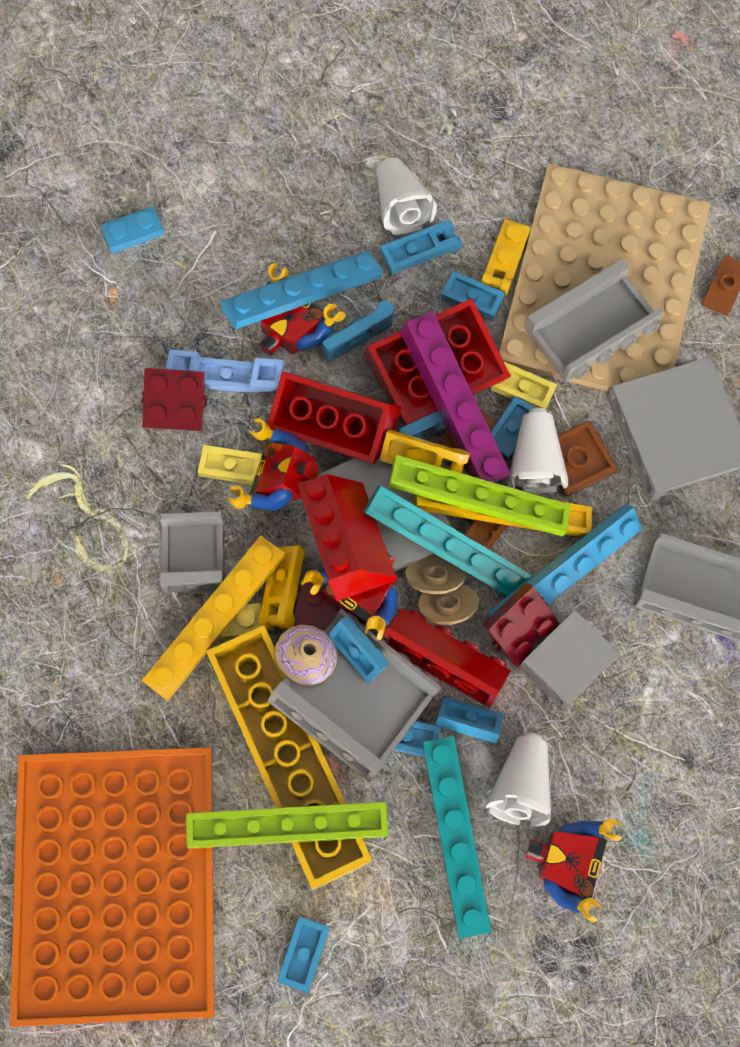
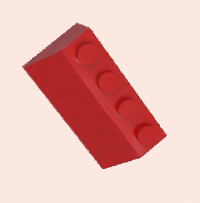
(332, 416)
(346, 536)
(446, 657)

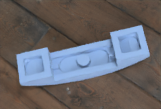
(230, 375)

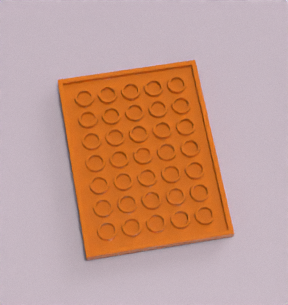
(106, 891)

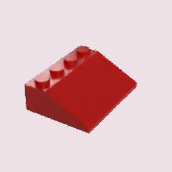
(470, 344)

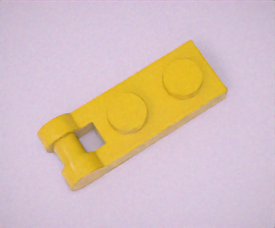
(506, 255)
(421, 450)
(282, 590)

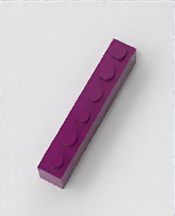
(453, 398)

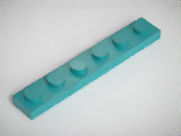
(445, 541)
(456, 837)

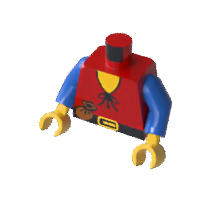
(299, 327)
(279, 471)
(372, 607)
(573, 862)

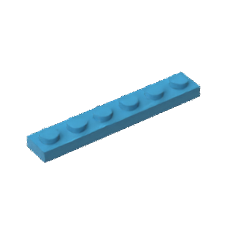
(300, 289)
(584, 555)

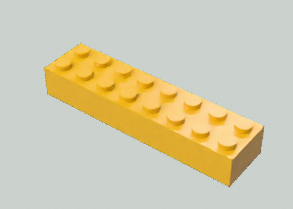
(283, 752)

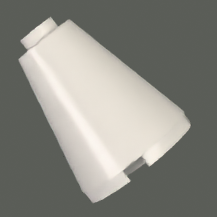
(403, 199)
(538, 455)
(523, 784)

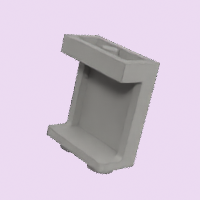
(192, 550)
(570, 659)

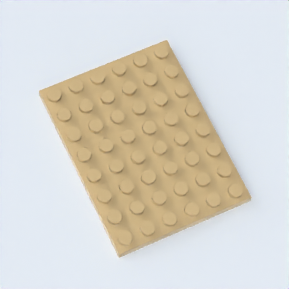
(586, 227)

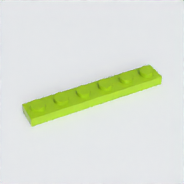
(479, 495)
(286, 825)

